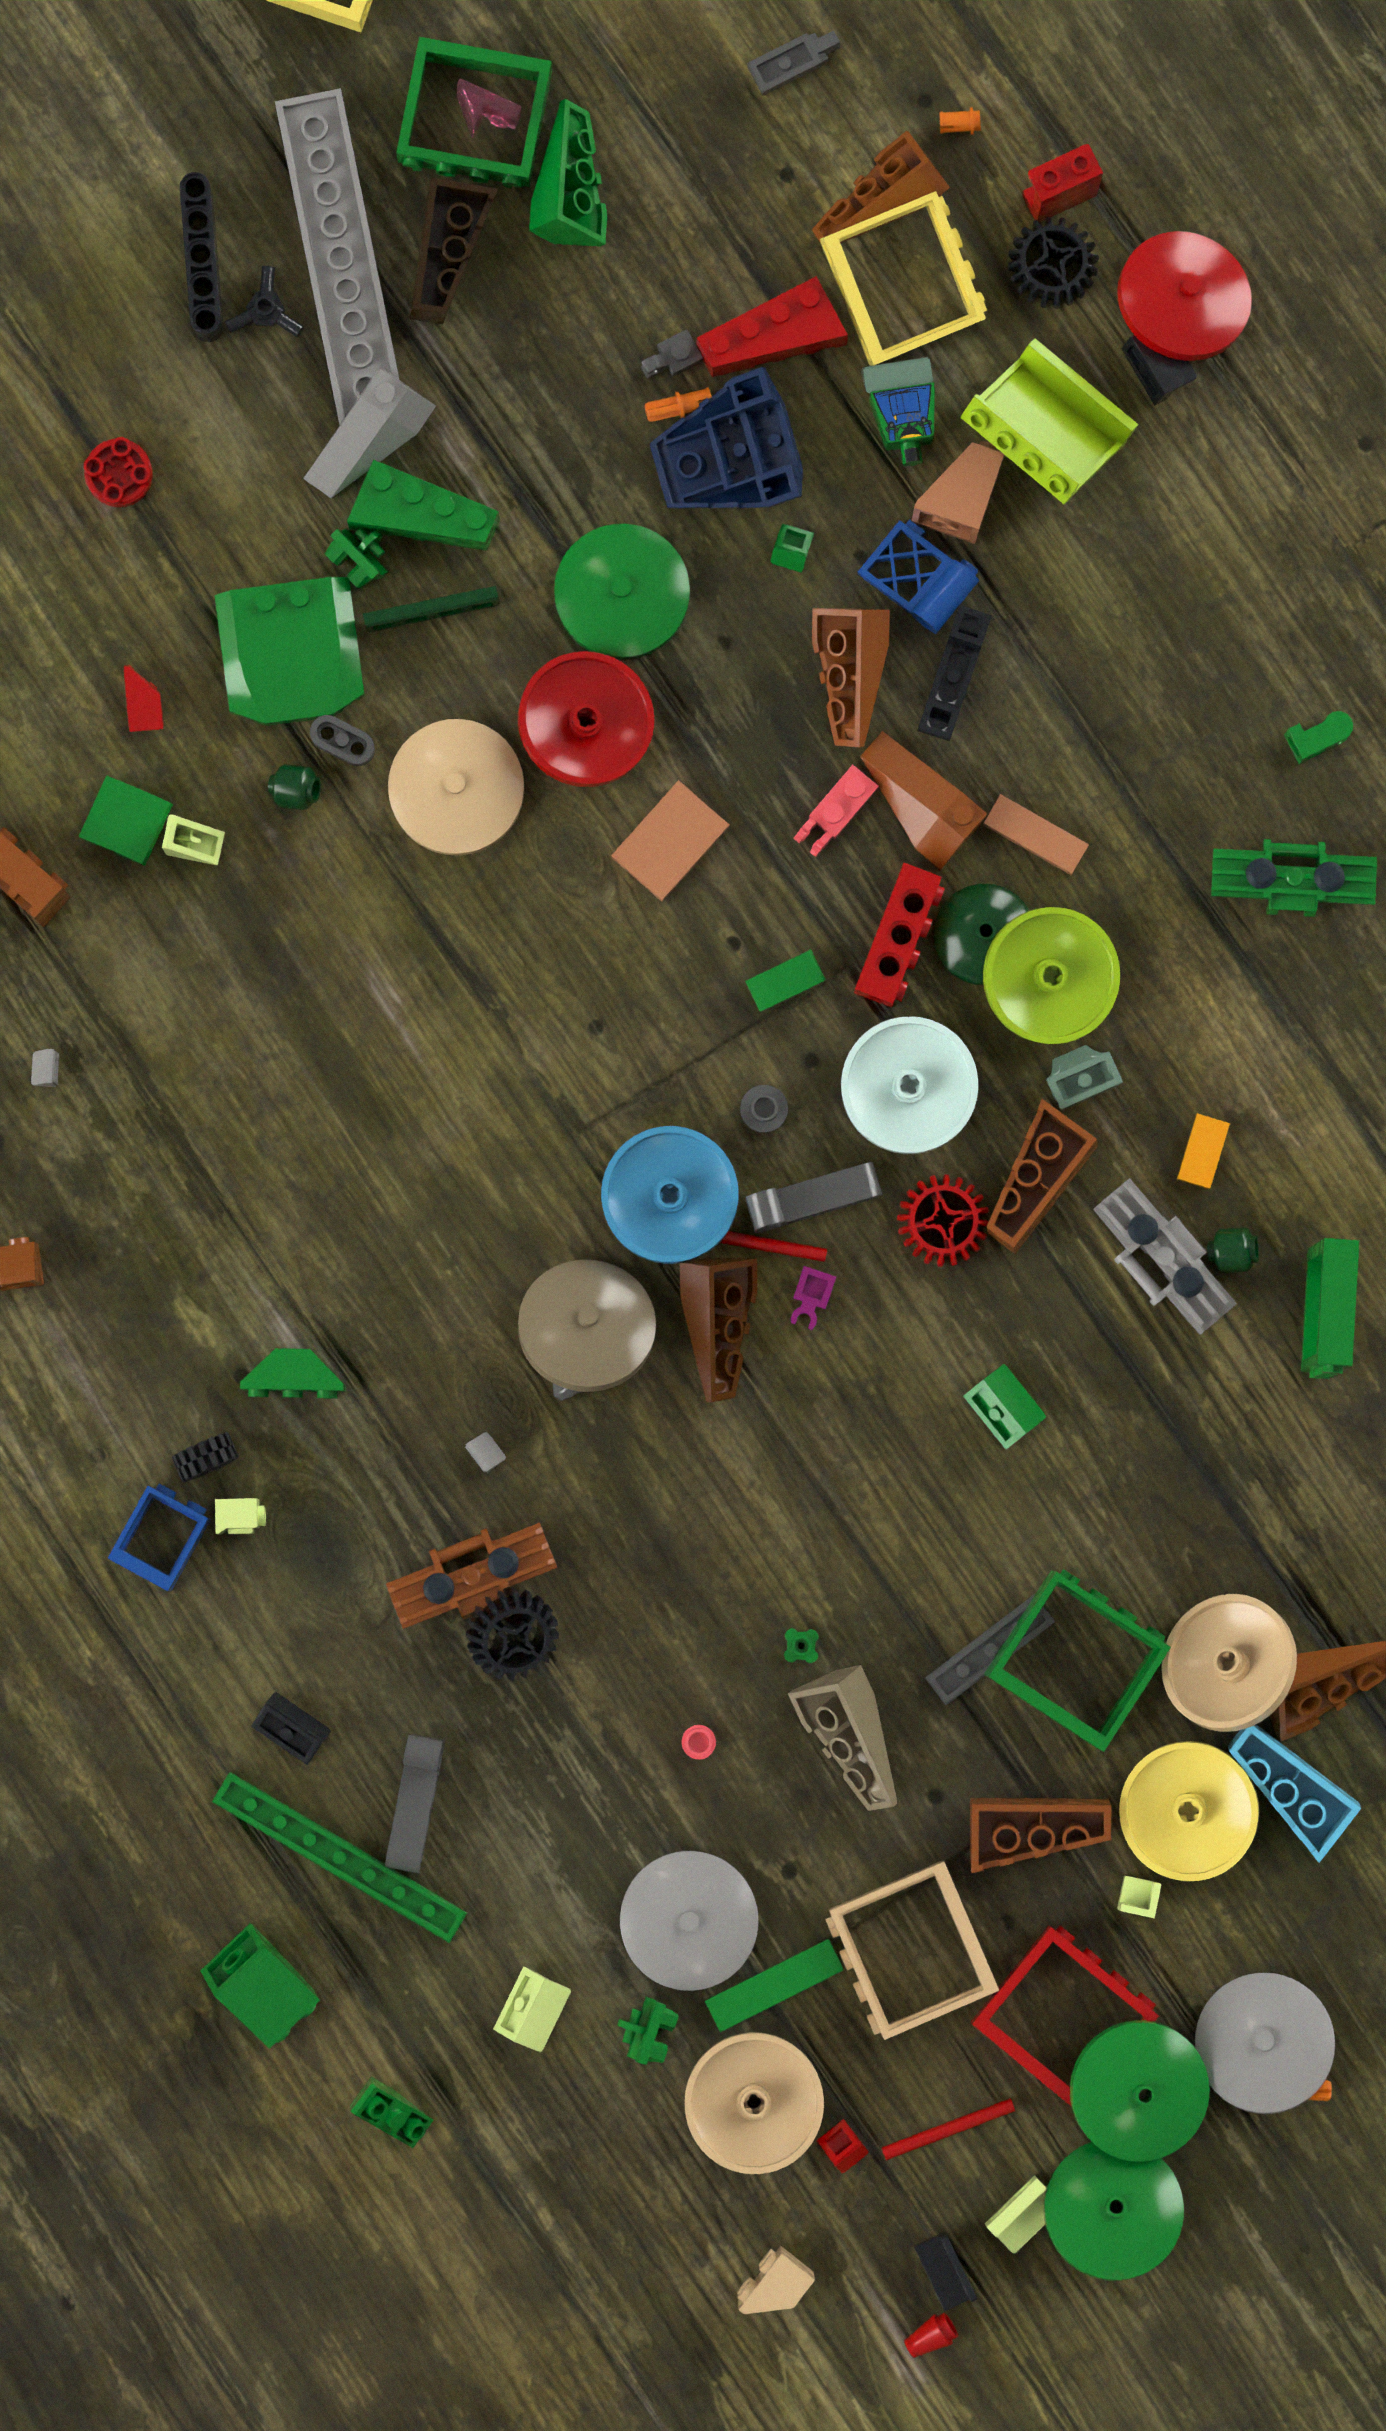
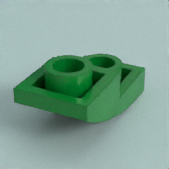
(785, 980)

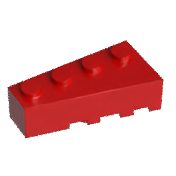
(778, 329)

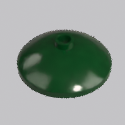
(958, 925)

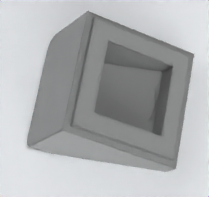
(45, 1068)
(485, 1452)

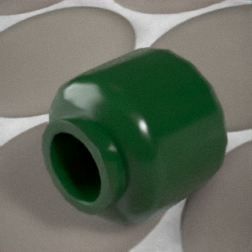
(294, 787)
(1233, 1250)

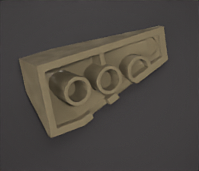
(848, 1723)

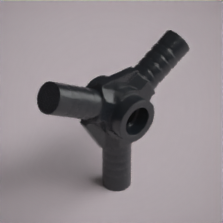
(265, 308)

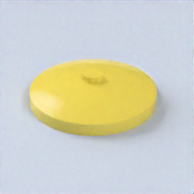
(1189, 1811)

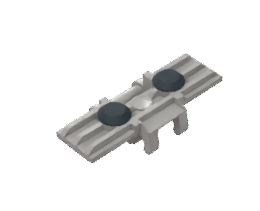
(1174, 1250)

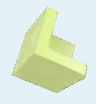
(1139, 1896)

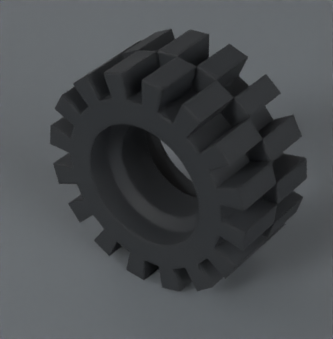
(205, 1457)

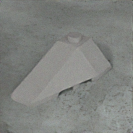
(375, 427)

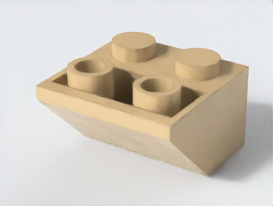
(777, 2286)

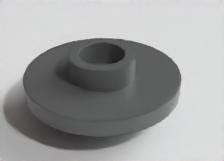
(764, 1108)

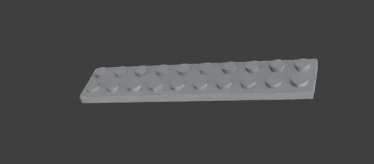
(336, 243)

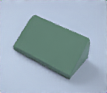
(897, 374)

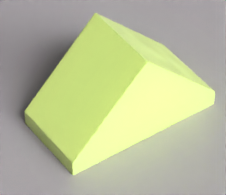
(192, 841)

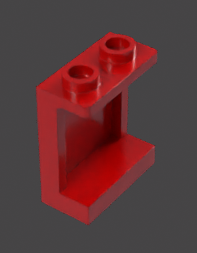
(1063, 183)

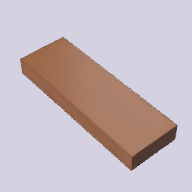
(1035, 834)

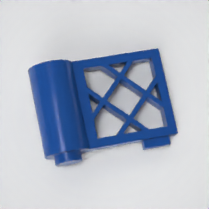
(939, 594)

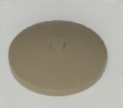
(586, 1325)

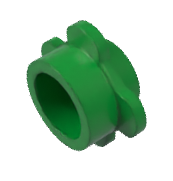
(808, 1652)

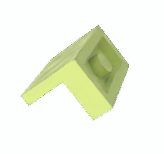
(532, 2010)
(1020, 2216)

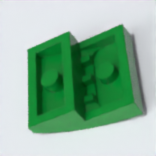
(125, 820)

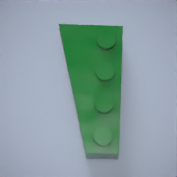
(420, 510)

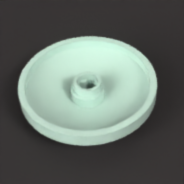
(909, 1085)

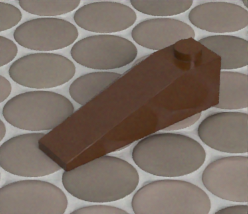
(716, 1309)

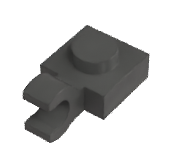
(676, 354)

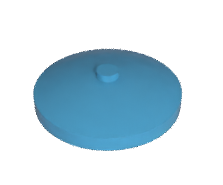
(670, 1194)

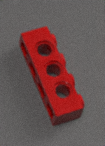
(910, 883)

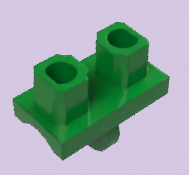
(347, 545)
(643, 2028)

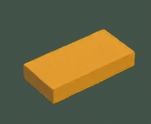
(1203, 1151)

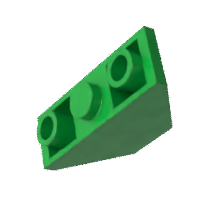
(293, 1373)
(390, 2112)

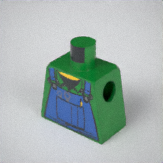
(905, 419)

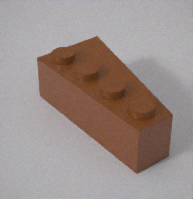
(1042, 1171)
(1033, 1827)

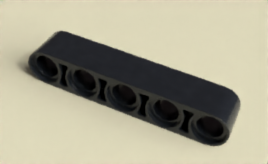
(197, 241)

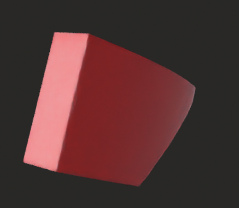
(142, 702)

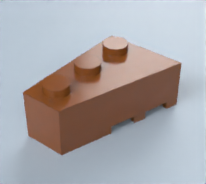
(28, 883)

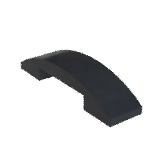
(954, 673)

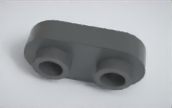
(343, 740)

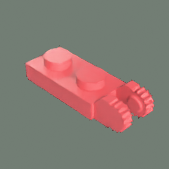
(838, 807)

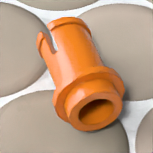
(960, 121)

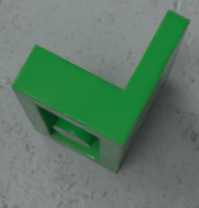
(1005, 1406)

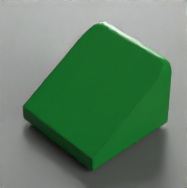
(791, 548)

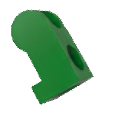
(1320, 738)

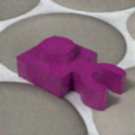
(813, 1292)

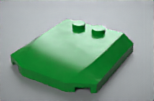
(290, 650)

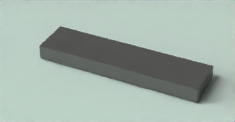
(974, 1659)

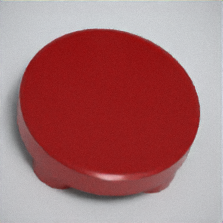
(118, 472)

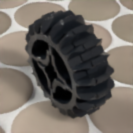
(1061, 287)
(500, 1656)

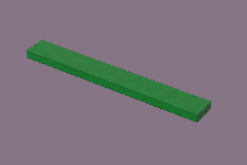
(339, 1857)

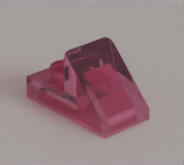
(478, 102)

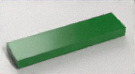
(774, 1985)

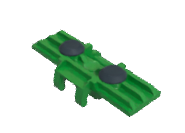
(1293, 887)

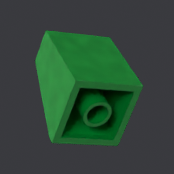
(259, 1986)

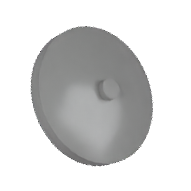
(689, 1920)
(1265, 2043)

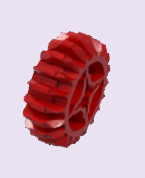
(936, 1192)

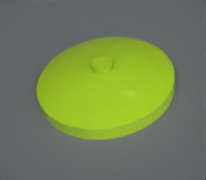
(1051, 975)

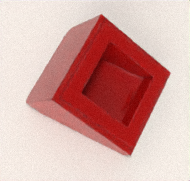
(842, 2146)

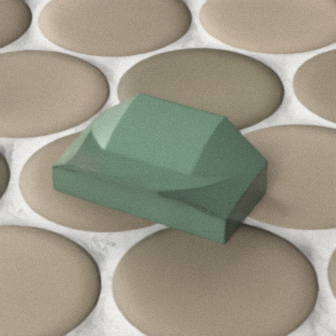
(1082, 1076)

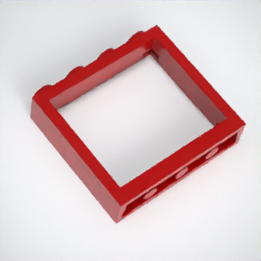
(1091, 1963)

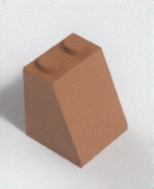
(961, 494)

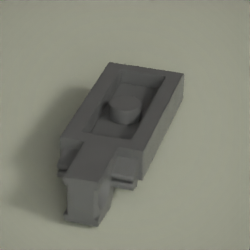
(792, 61)

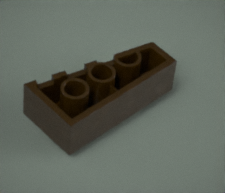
(449, 235)

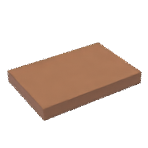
(670, 841)

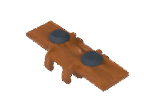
(435, 1592)

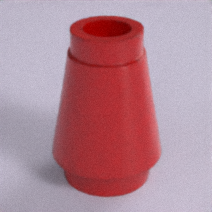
(931, 2335)

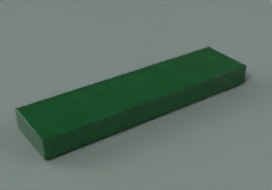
(431, 609)

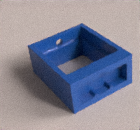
(141, 1567)

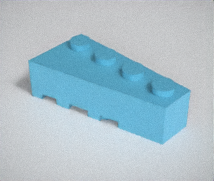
(1302, 1795)

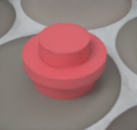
(698, 1742)

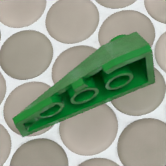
(566, 192)

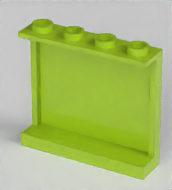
(1050, 421)

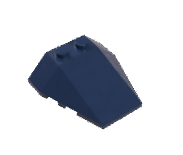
(731, 450)

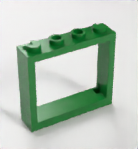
(485, 61)
(1330, 1307)
(1121, 1618)

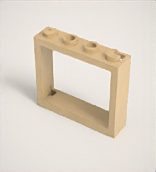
(864, 1987)

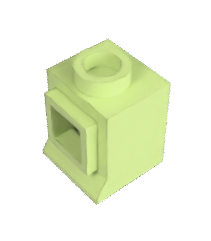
(239, 1515)

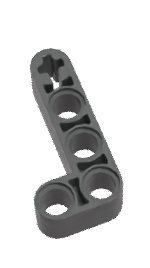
(813, 1197)
(414, 1803)

